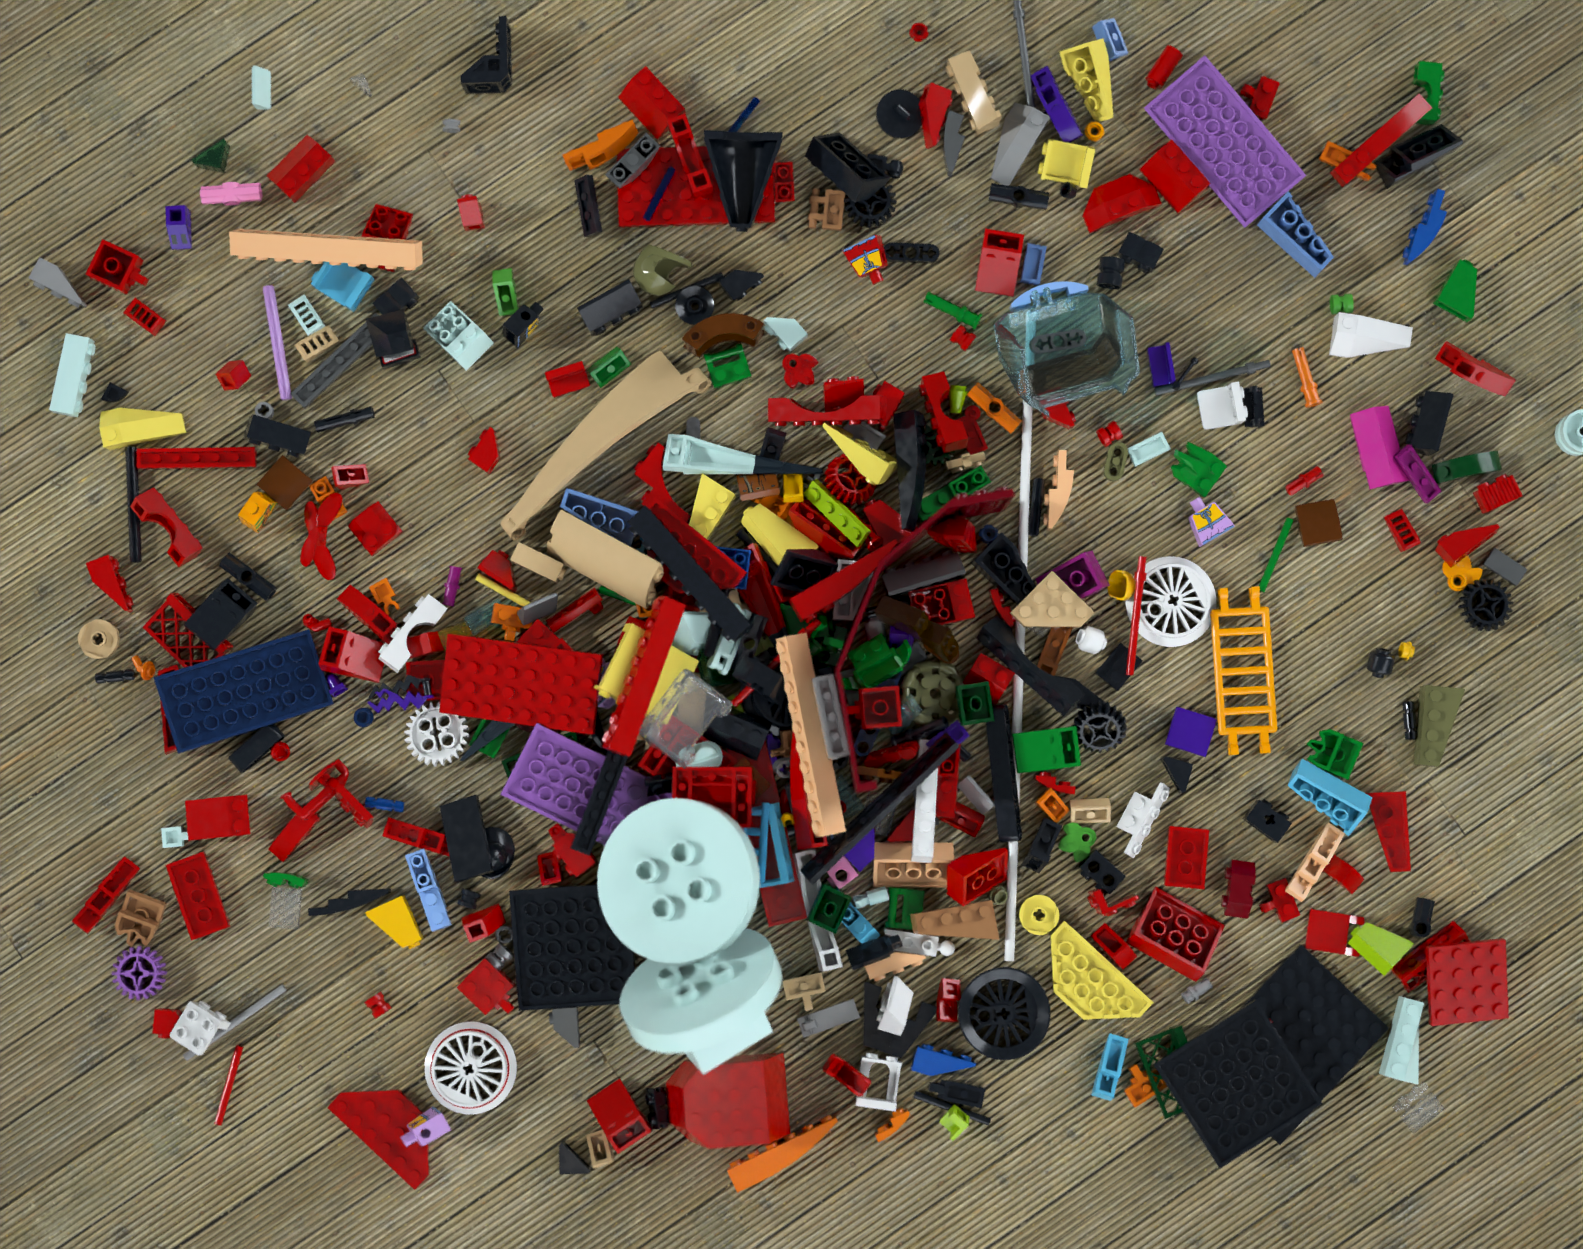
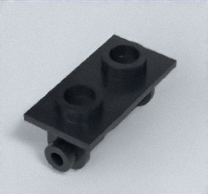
(1254, 402)
(658, 785)
(657, 1117)

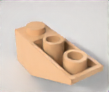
(894, 964)

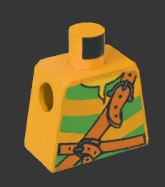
(257, 510)

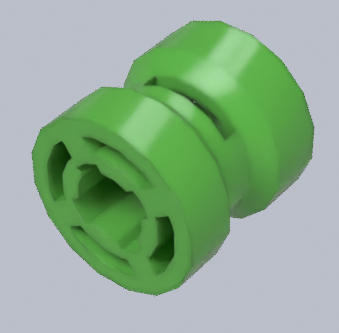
(1341, 304)

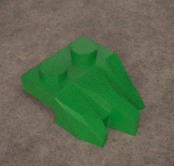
(1197, 469)
(1335, 753)

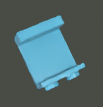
(342, 283)

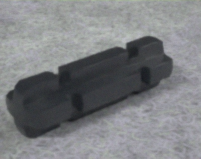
(115, 676)
(1409, 720)

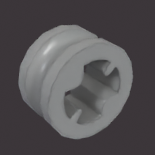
(451, 125)
(259, 407)

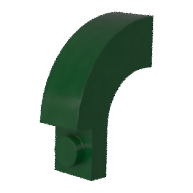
(1466, 466)

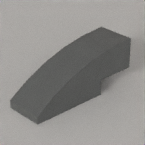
(952, 141)

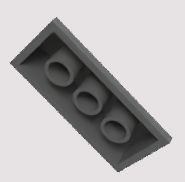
(922, 575)

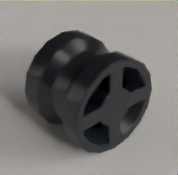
(469, 898)

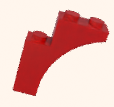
(651, 474)

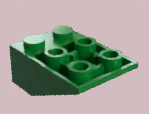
(1046, 749)

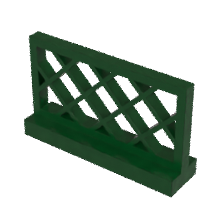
(1178, 1039)

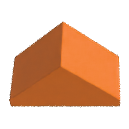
(1052, 805)

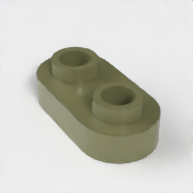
(1115, 462)

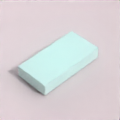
(1148, 449)

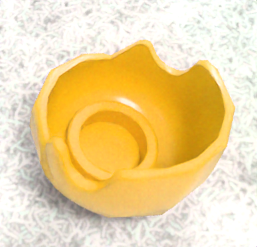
(1121, 585)

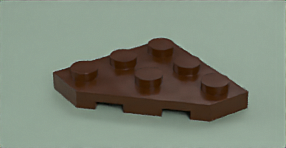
(868, 774)

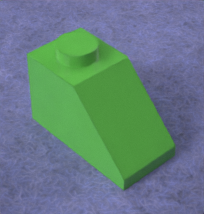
(505, 291)

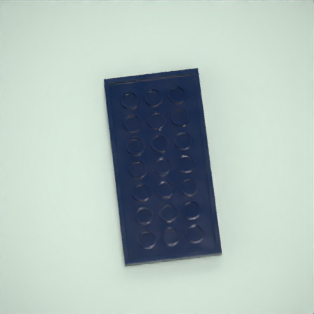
(243, 691)

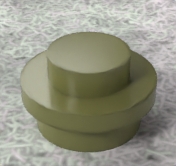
(998, 895)

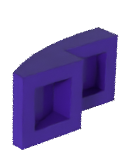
(956, 731)

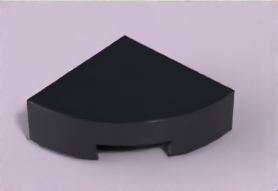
(114, 393)

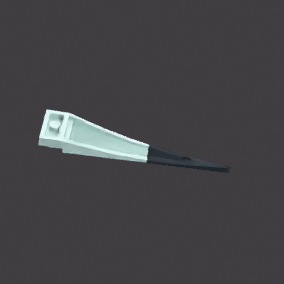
(698, 456)

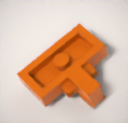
(508, 618)
(1141, 1089)

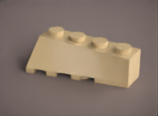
(973, 93)

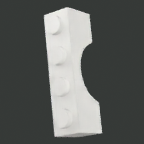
(427, 613)

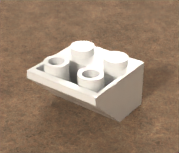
(894, 1007)

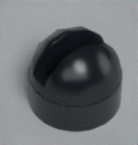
(1068, 187)

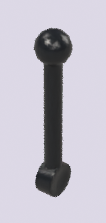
(1176, 385)

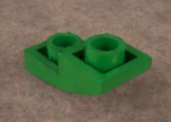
(280, 878)

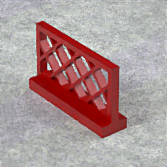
(185, 610)

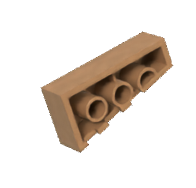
(970, 921)

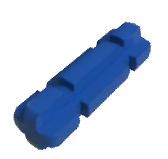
(384, 804)

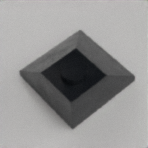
(390, 333)

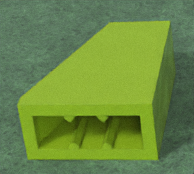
(1379, 946)

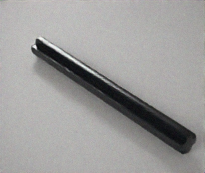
(132, 492)

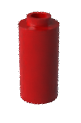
(1163, 67)

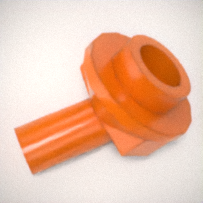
(146, 670)

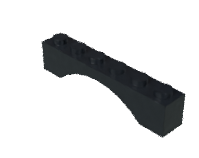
(1058, 692)

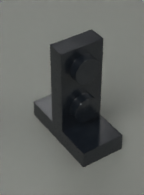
(1042, 846)

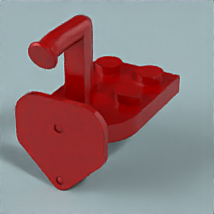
(332, 788)

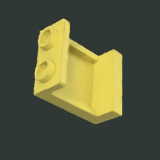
(1066, 162)

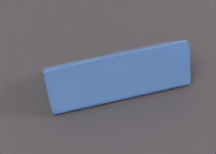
(1112, 37)

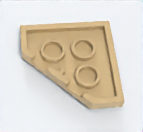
(1052, 606)

